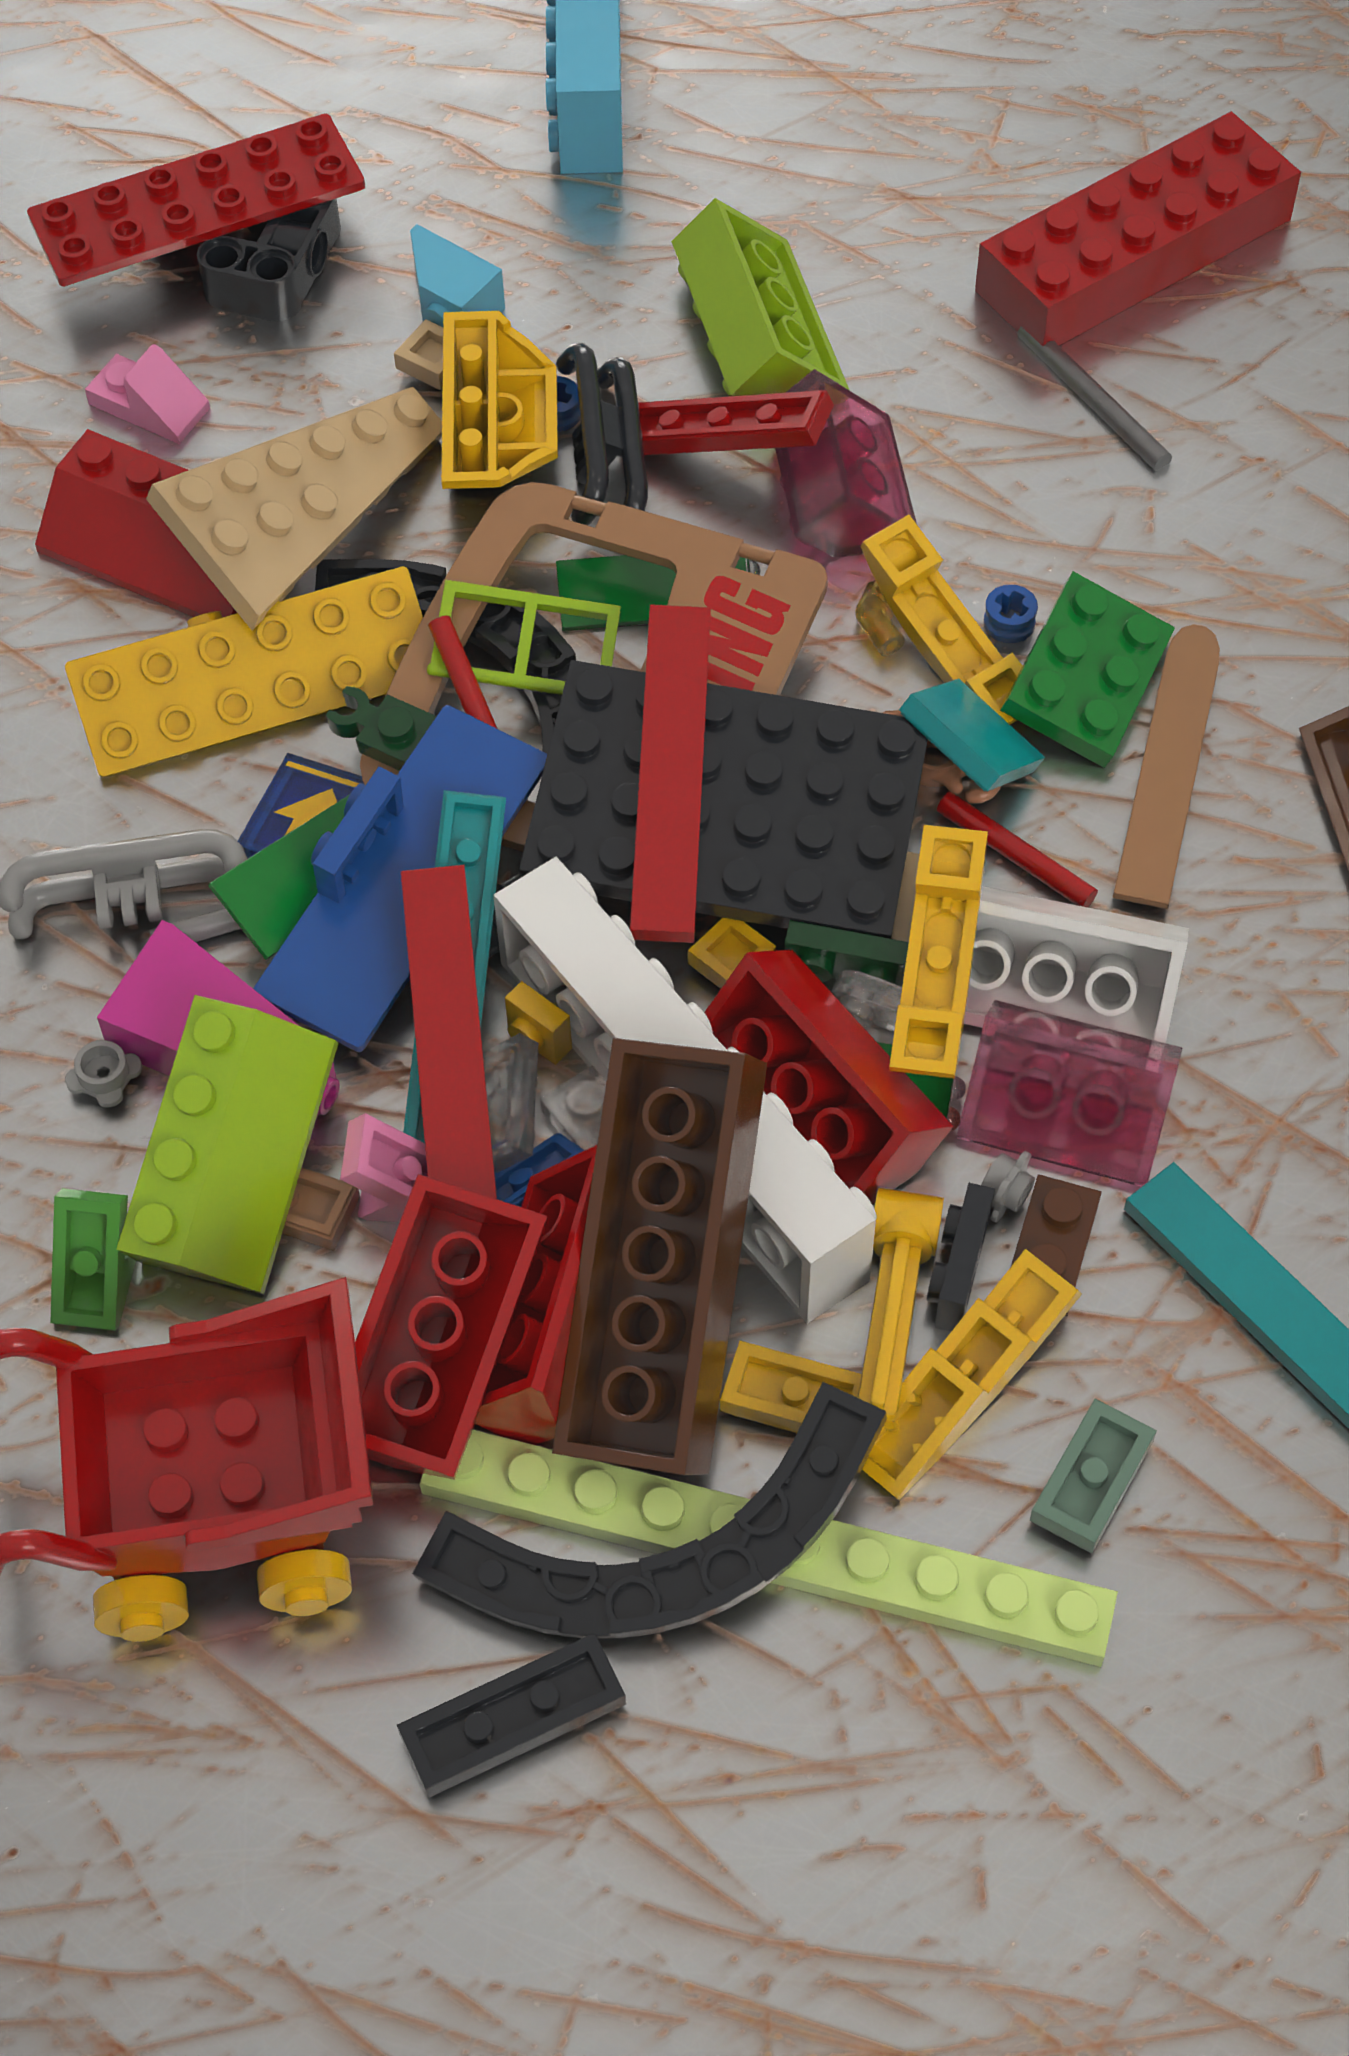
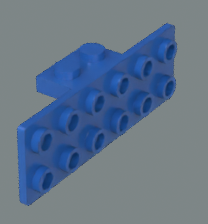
(351, 943)

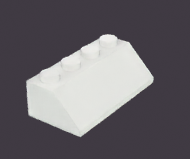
(1075, 963)

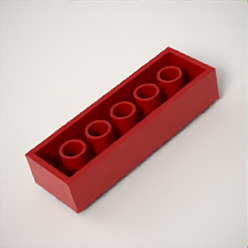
(1137, 231)

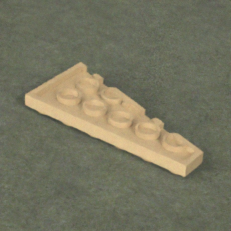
(287, 502)

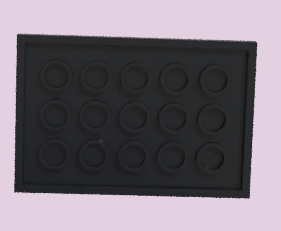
(797, 802)

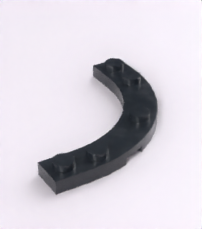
(494, 632)
(676, 1584)

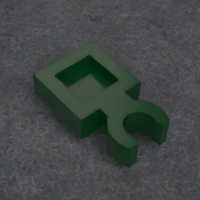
(382, 732)

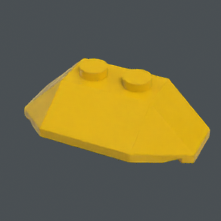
(494, 402)

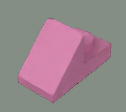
(149, 394)
(382, 1166)

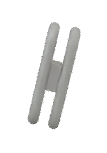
(121, 876)

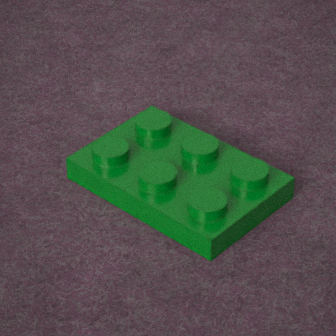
(1088, 669)

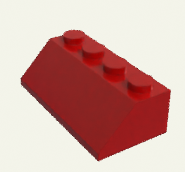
(107, 527)
(827, 1071)
(440, 1323)
(531, 1364)

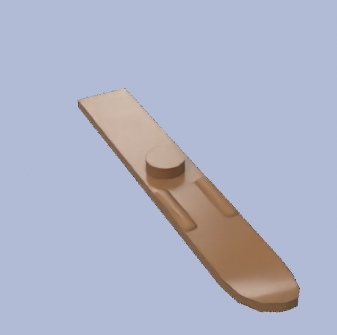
(1169, 769)

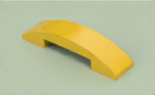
(934, 616)
(939, 952)

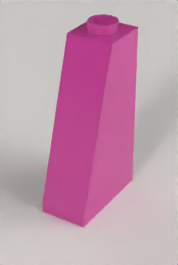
(156, 996)

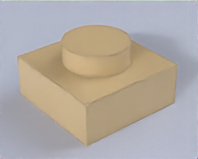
(423, 354)

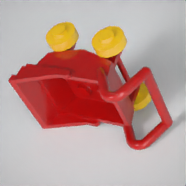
(207, 1459)

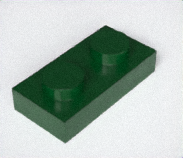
(834, 950)

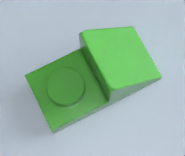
(87, 1269)

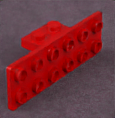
(195, 199)

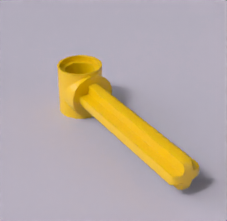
(903, 1240)

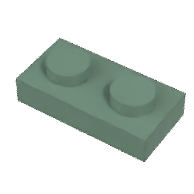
(1093, 1475)

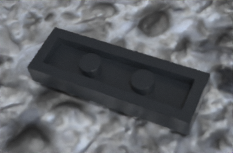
(511, 1715)

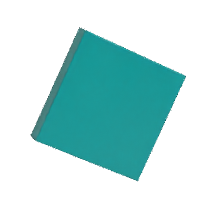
(971, 734)

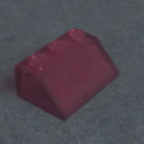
(849, 479)
(1069, 1092)

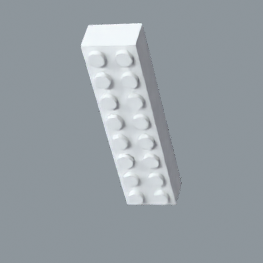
(800, 1217)

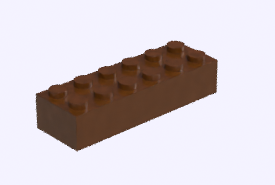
(660, 1257)

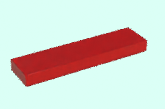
(734, 422)

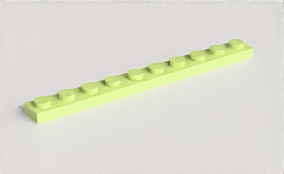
(843, 1563)

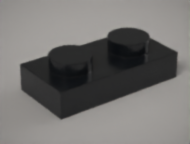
(966, 1232)

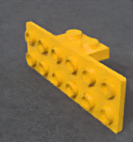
(235, 681)

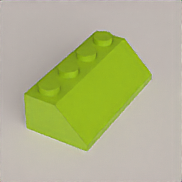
(752, 303)
(227, 1145)

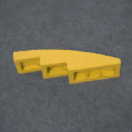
(968, 1371)

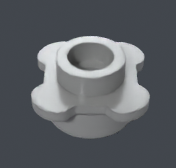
(100, 1057)
(1010, 1183)

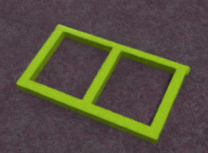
(531, 603)

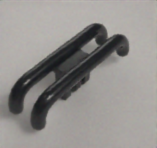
(605, 428)

